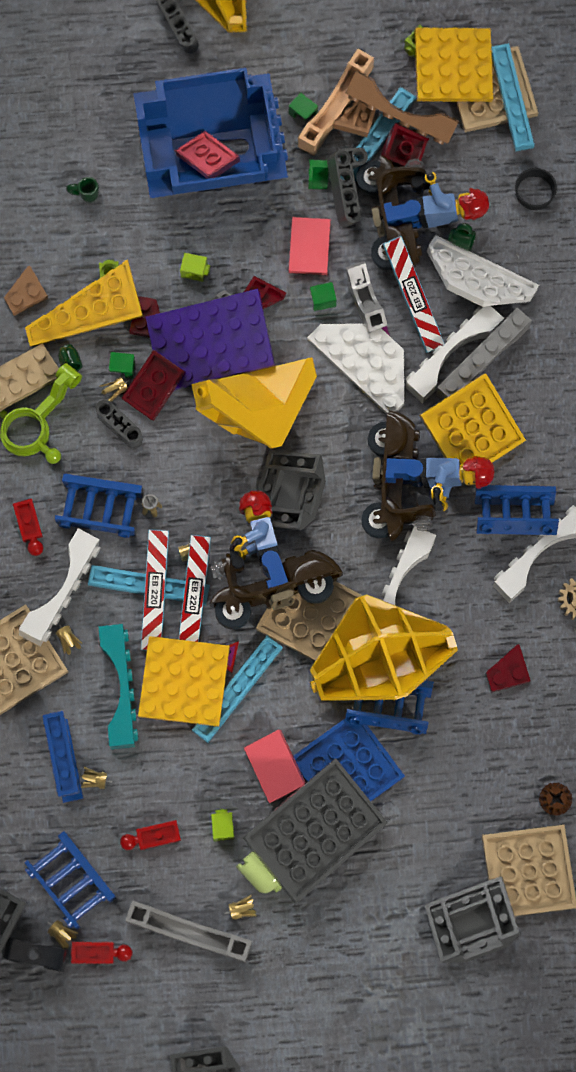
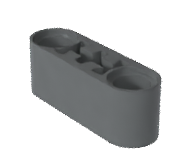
(129, 426)

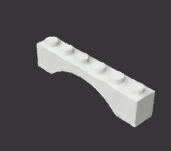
(480, 326)
(416, 550)
(513, 581)
(39, 622)

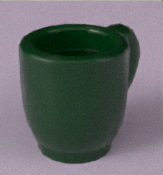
(86, 188)
(462, 236)
(69, 355)

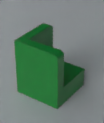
(303, 107)
(318, 174)
(323, 296)
(122, 363)

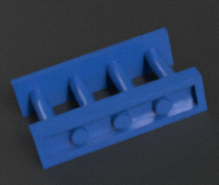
(93, 486)
(516, 495)
(396, 722)
(62, 757)
(76, 862)

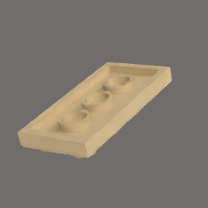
(26, 375)

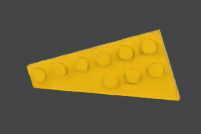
(98, 305)

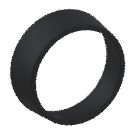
(541, 173)

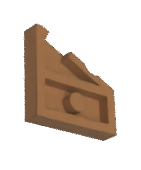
(356, 120)
(25, 292)

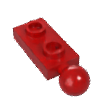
(29, 525)
(152, 836)
(99, 953)

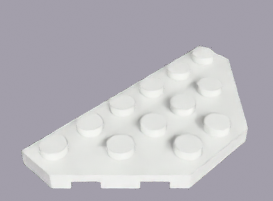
(477, 277)
(365, 358)

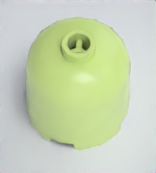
(258, 874)

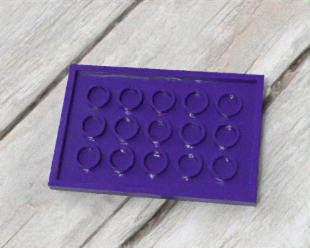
(214, 337)

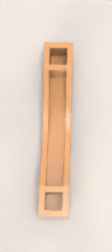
(321, 125)

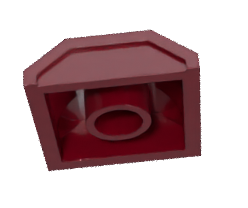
(404, 145)

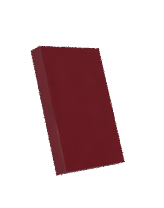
(153, 385)

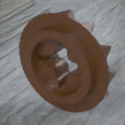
(545, 799)

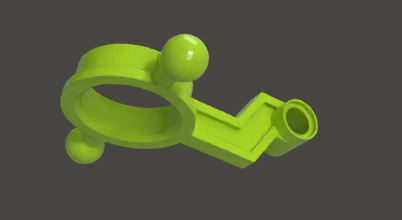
(66, 378)

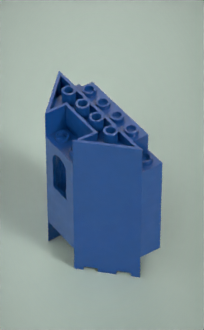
(226, 107)

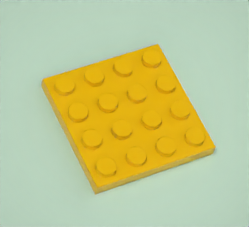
(453, 64)
(473, 423)
(184, 681)

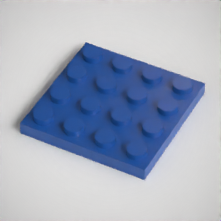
(357, 752)

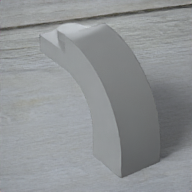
(364, 297)

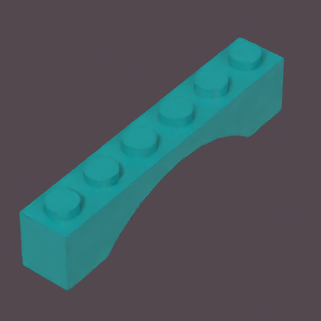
(120, 729)

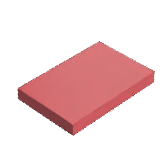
(207, 155)
(309, 246)
(274, 766)

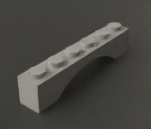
(500, 339)
(188, 932)

